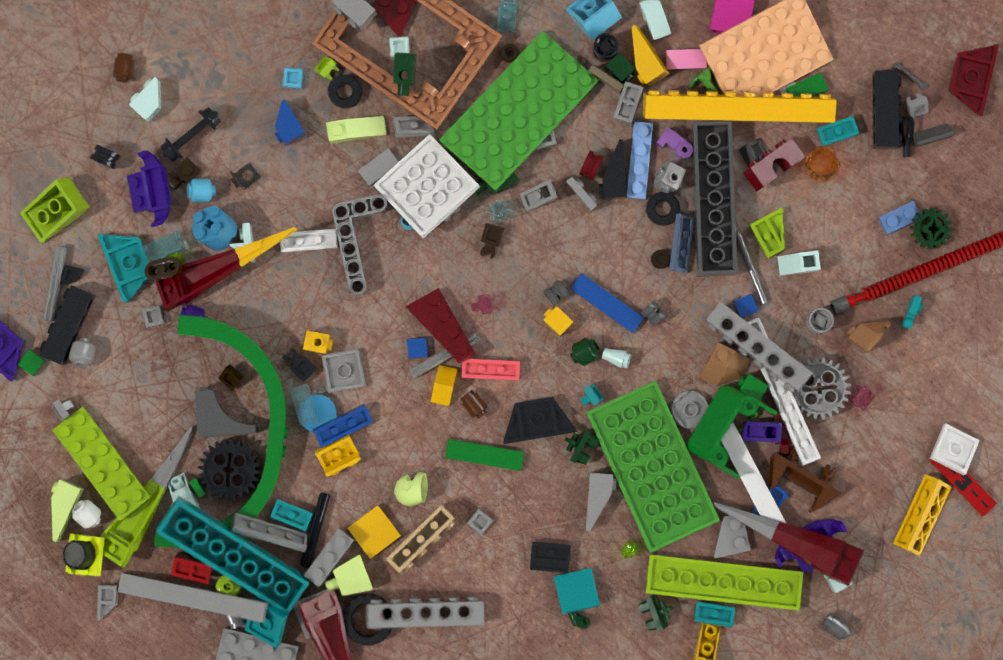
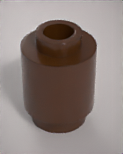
(123, 67)
(474, 404)

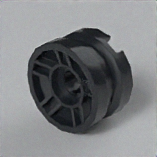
(105, 156)

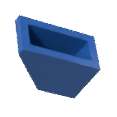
(287, 125)

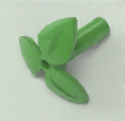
(705, 77)

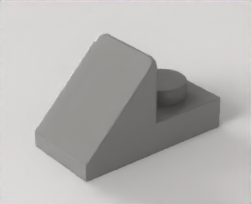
(538, 195)

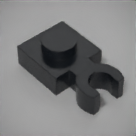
(302, 367)

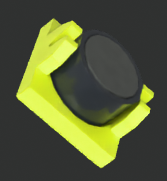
(84, 554)

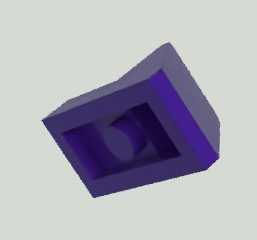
(762, 432)

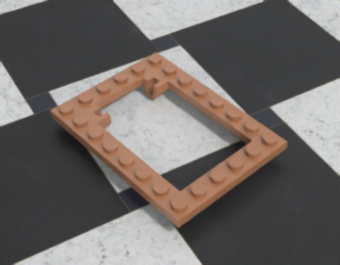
(434, 107)

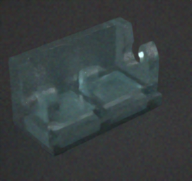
(164, 246)

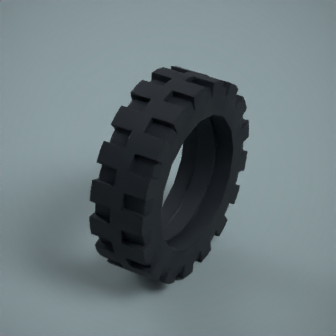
(349, 627)

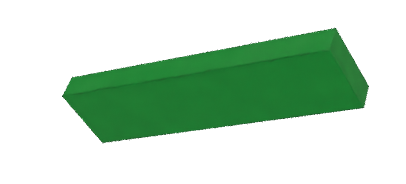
(484, 455)

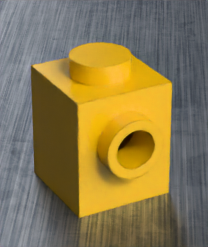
(317, 342)

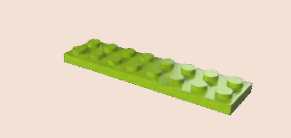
(724, 582)

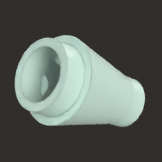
(620, 358)

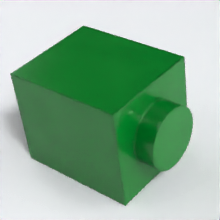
(752, 386)

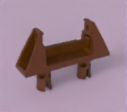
(789, 469)

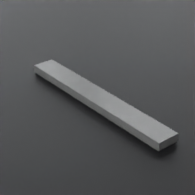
(192, 597)

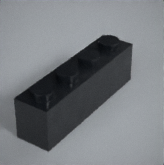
(886, 109)
(67, 325)

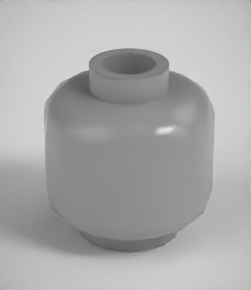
(82, 353)

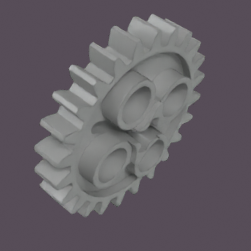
(822, 406)

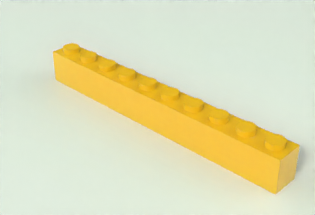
(739, 107)

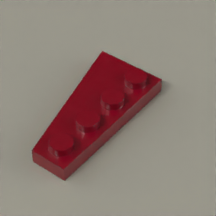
(440, 321)

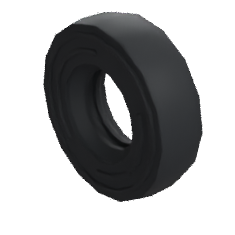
(336, 83)
(651, 208)

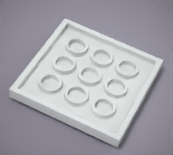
(426, 186)

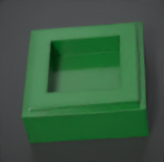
(31, 362)
(198, 488)

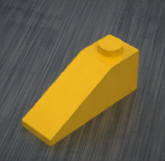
(646, 59)

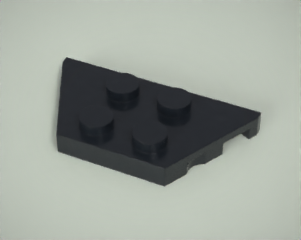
(537, 420)

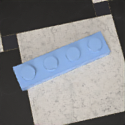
(639, 160)

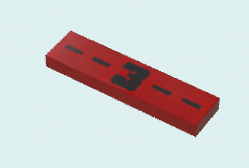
(968, 488)

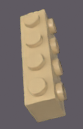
(425, 534)

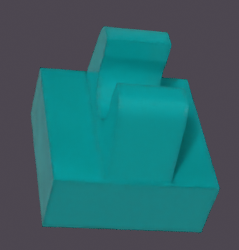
(592, 395)

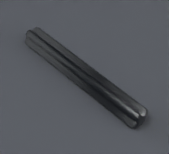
(315, 529)

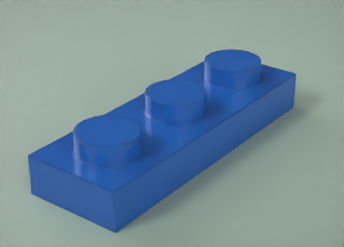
(342, 425)

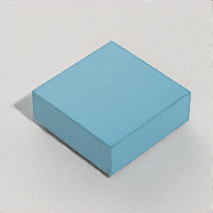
(293, 78)

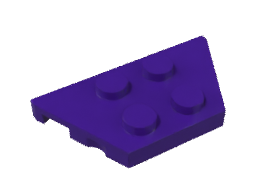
(10, 351)

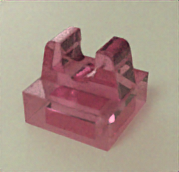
(484, 304)
(863, 398)

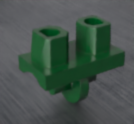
(578, 455)
(659, 612)

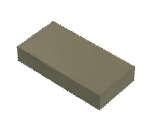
(606, 79)

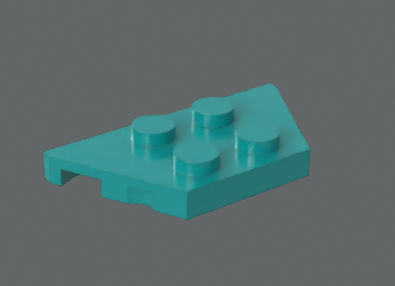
(126, 263)

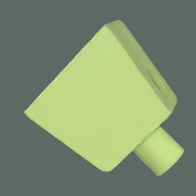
(350, 578)

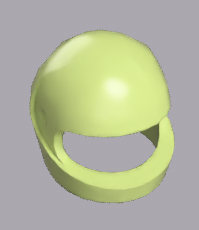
(411, 492)

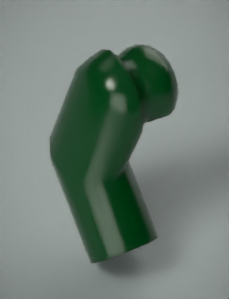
(579, 620)

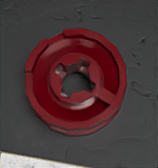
(591, 165)

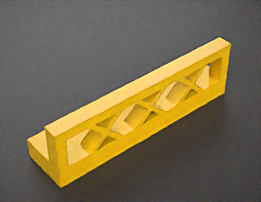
(919, 513)

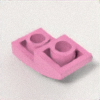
(685, 59)

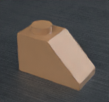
(866, 335)
(724, 365)

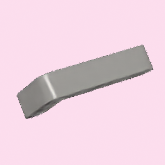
(351, 239)

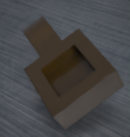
(185, 172)

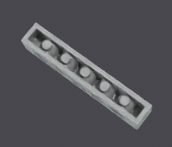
(723, 313)
(474, 616)

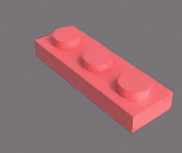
(491, 369)

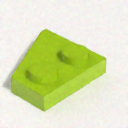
(770, 233)

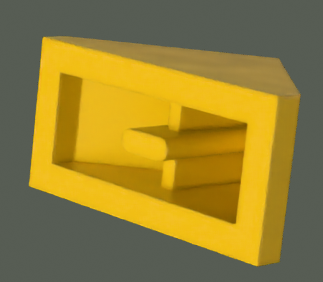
(443, 385)

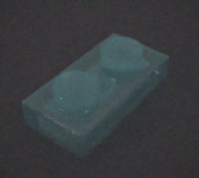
(304, 405)

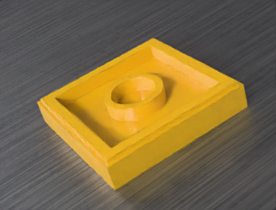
(374, 532)

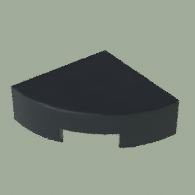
(71, 274)

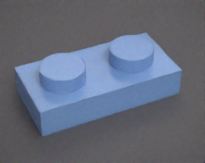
(898, 218)

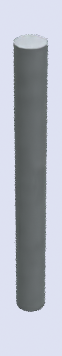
(751, 268)

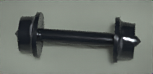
(171, 150)

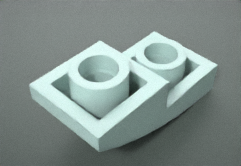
(655, 18)

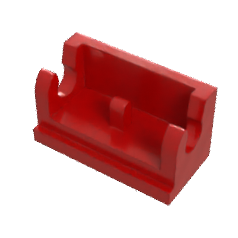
(191, 568)

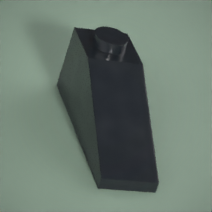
(614, 179)

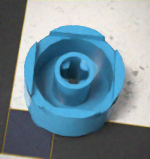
(214, 228)

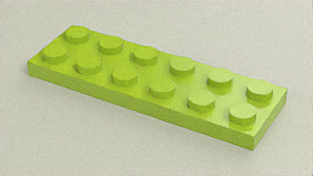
(102, 464)

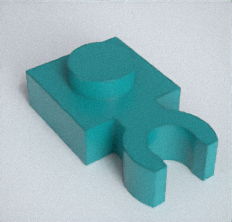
(913, 308)

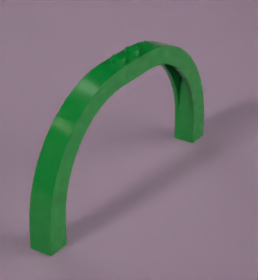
(241, 342)

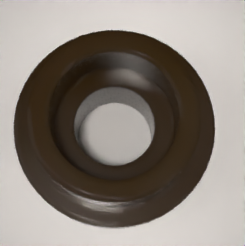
(509, 47)

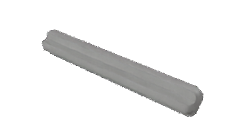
(55, 283)
(437, 359)

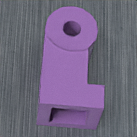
(676, 143)

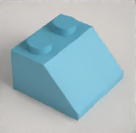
(594, 16)

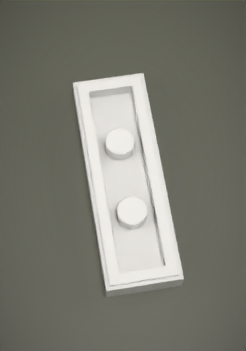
(310, 241)

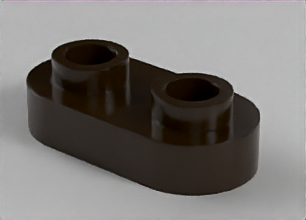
(164, 267)

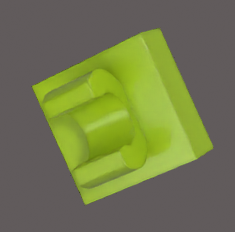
(325, 66)

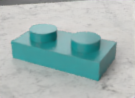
(837, 131)
(291, 515)
(714, 614)

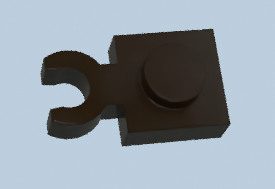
(492, 237)

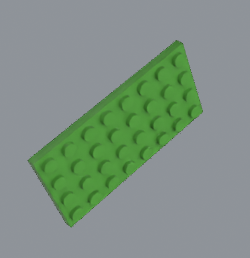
(519, 111)
(652, 466)

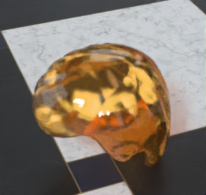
(821, 164)

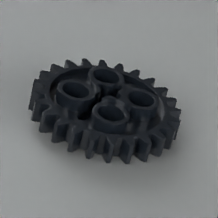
(212, 468)

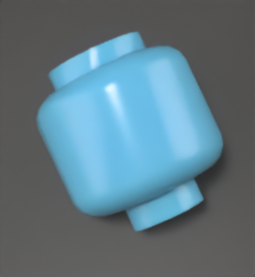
(200, 190)

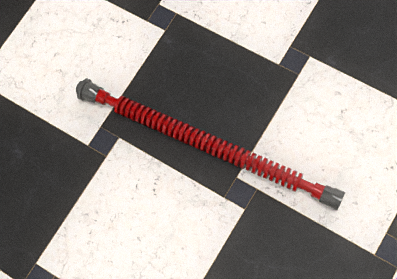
(911, 275)

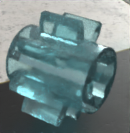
(499, 216)

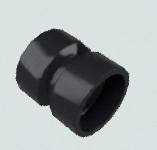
(605, 47)

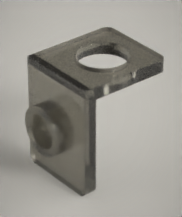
(238, 180)

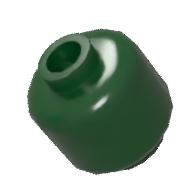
(585, 351)

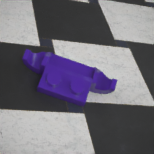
(150, 189)
(826, 527)

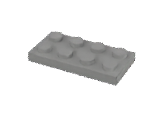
(245, 646)

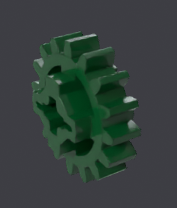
(931, 236)

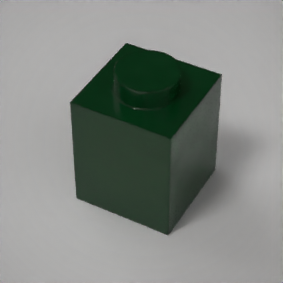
(620, 68)

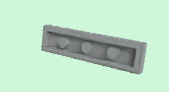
(269, 532)

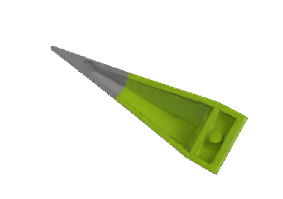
(125, 536)

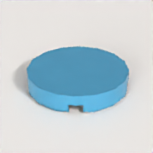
(325, 410)

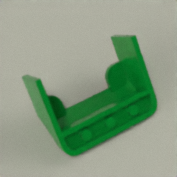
(717, 420)

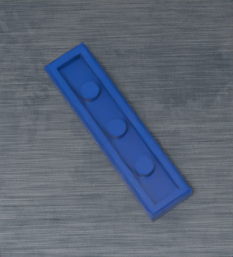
(607, 303)

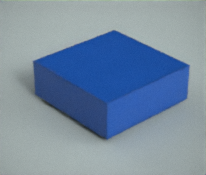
(745, 306)
(417, 348)

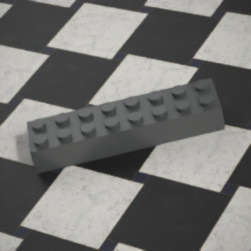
(714, 198)

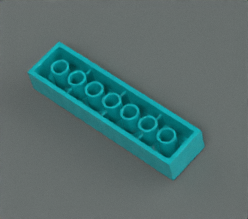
(232, 555)

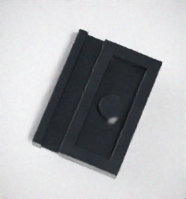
(550, 557)

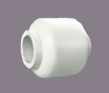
(86, 514)

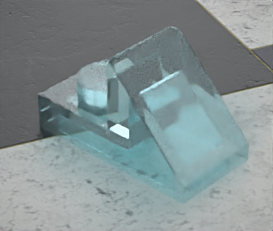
(507, 15)

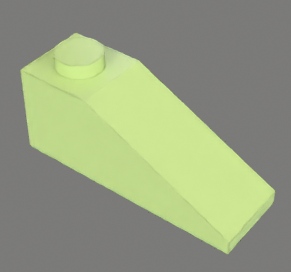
(355, 129)
(63, 500)

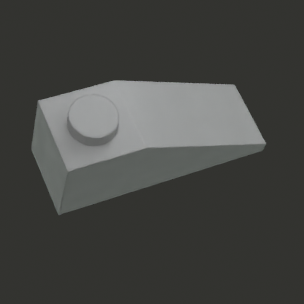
(599, 492)

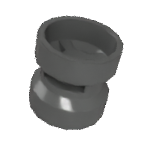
(556, 292)
(653, 313)

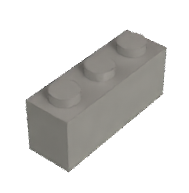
(329, 557)

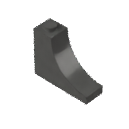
(213, 419)

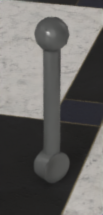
(922, 85)

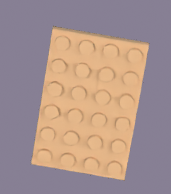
(767, 49)

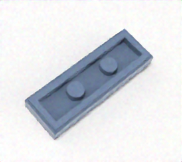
(681, 243)

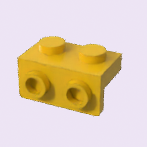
(338, 455)

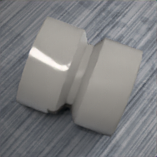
(819, 320)

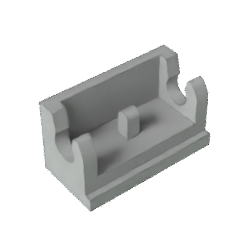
(629, 103)

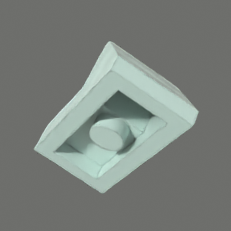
(246, 235)

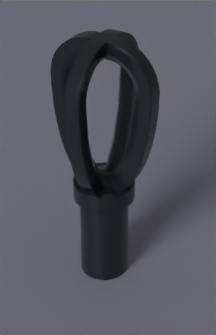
(907, 141)

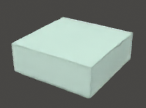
(399, 45)

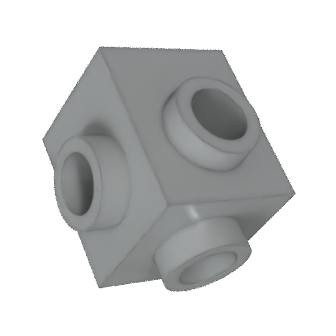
(669, 177)

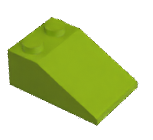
(54, 209)

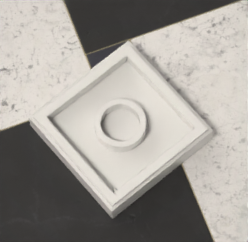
(954, 449)

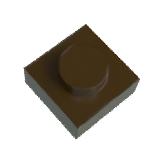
(231, 377)

